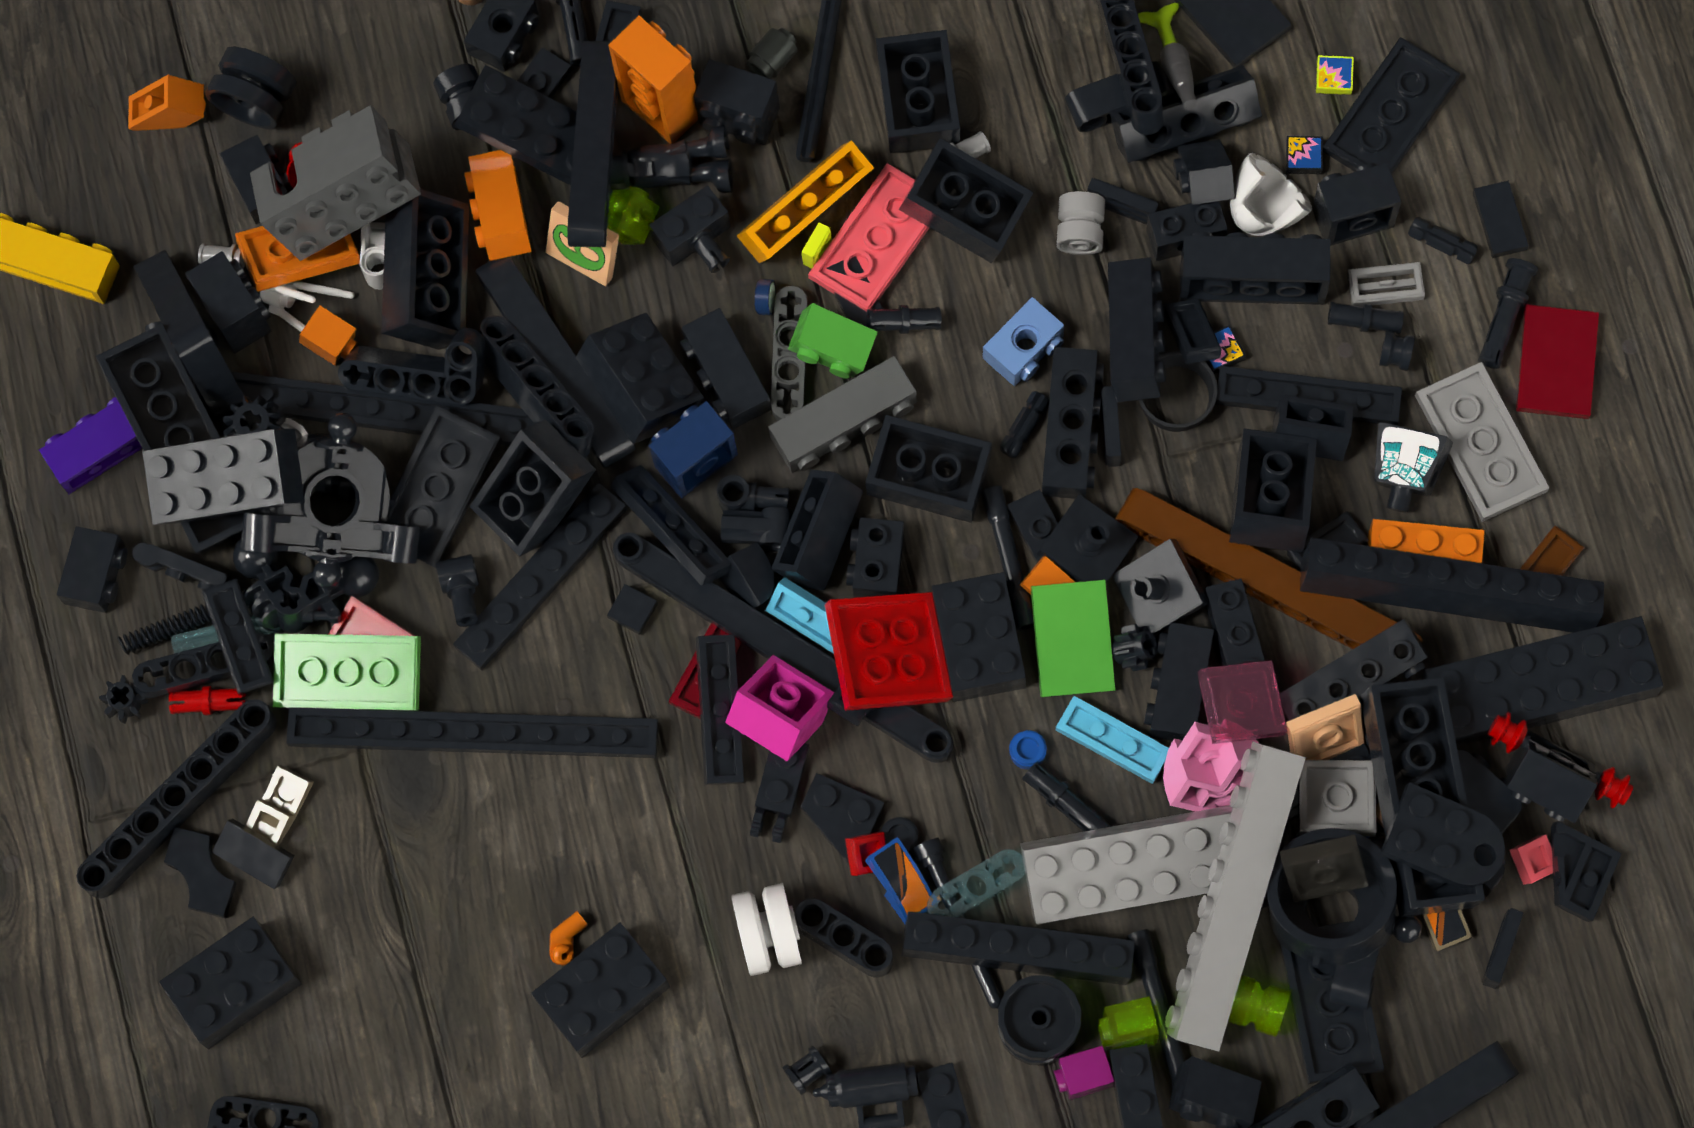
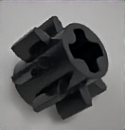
(1134, 647)
(113, 694)

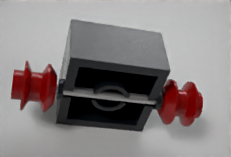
(1552, 774)

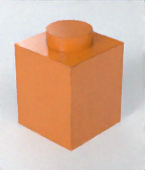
(328, 336)

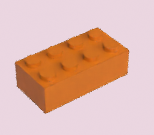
(655, 78)

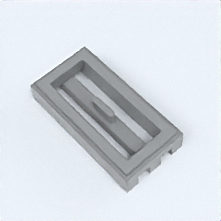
(1387, 297)

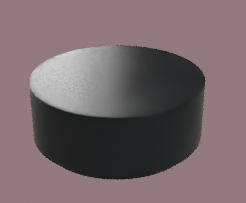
(903, 829)

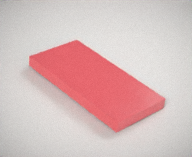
(878, 238)

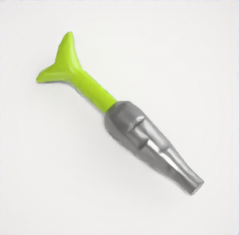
(1173, 55)

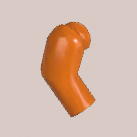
(563, 939)

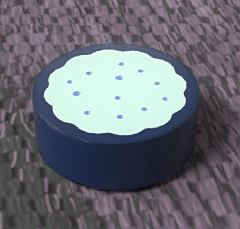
(765, 297)

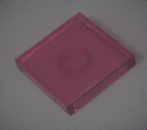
(1242, 702)

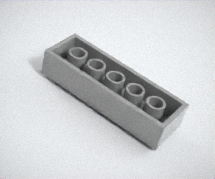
(1122, 865)

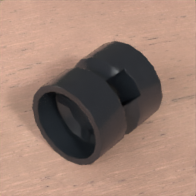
(454, 89)

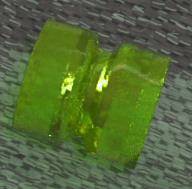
(1259, 1006)

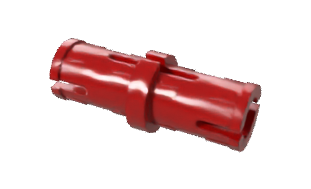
(205, 700)

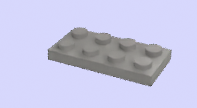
(1486, 443)

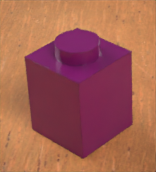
(1084, 1073)

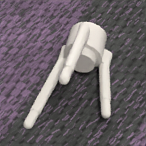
(286, 294)

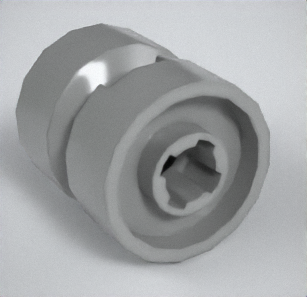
(1081, 220)

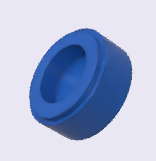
(1027, 749)

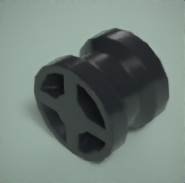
(1396, 350)

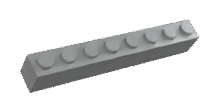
(1234, 896)

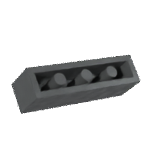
(843, 415)

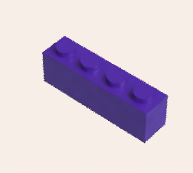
(90, 447)

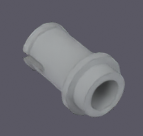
(974, 145)
(208, 251)

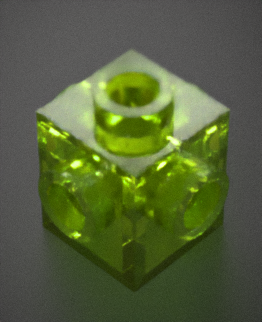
(631, 214)

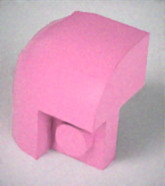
(1200, 772)

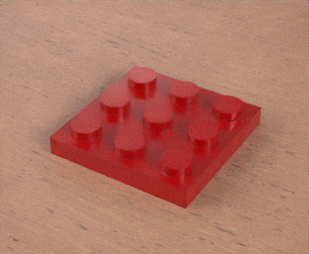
(888, 651)

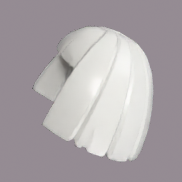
(1266, 198)

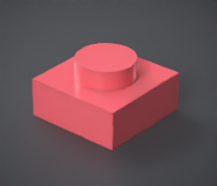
(1533, 859)

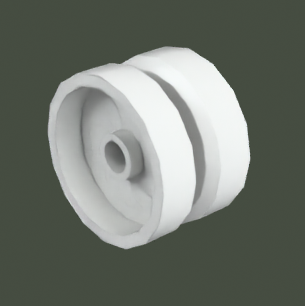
(767, 929)

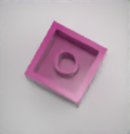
(779, 707)

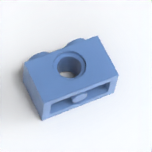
(1030, 323)

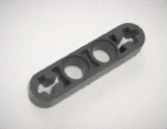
(783, 356)

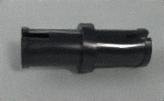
(1365, 317)
(904, 319)

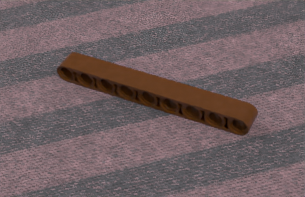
(1261, 574)

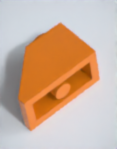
(166, 104)

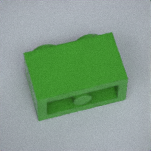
(832, 341)

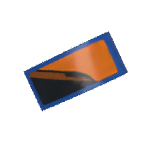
(900, 878)

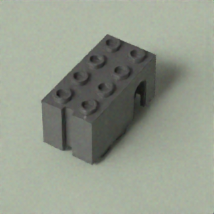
(342, 183)

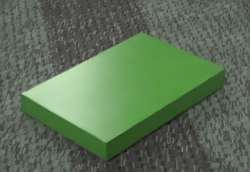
(1072, 638)

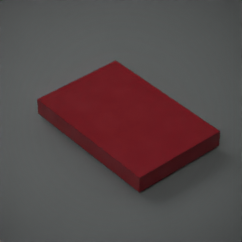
(1557, 361)

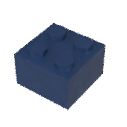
(693, 448)

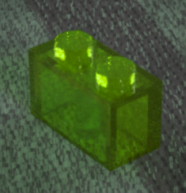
(1128, 1024)

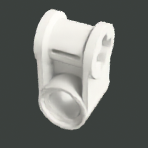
(372, 252)

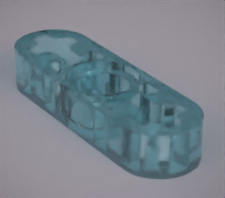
(993, 864)

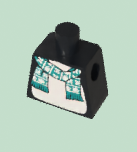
(1408, 462)

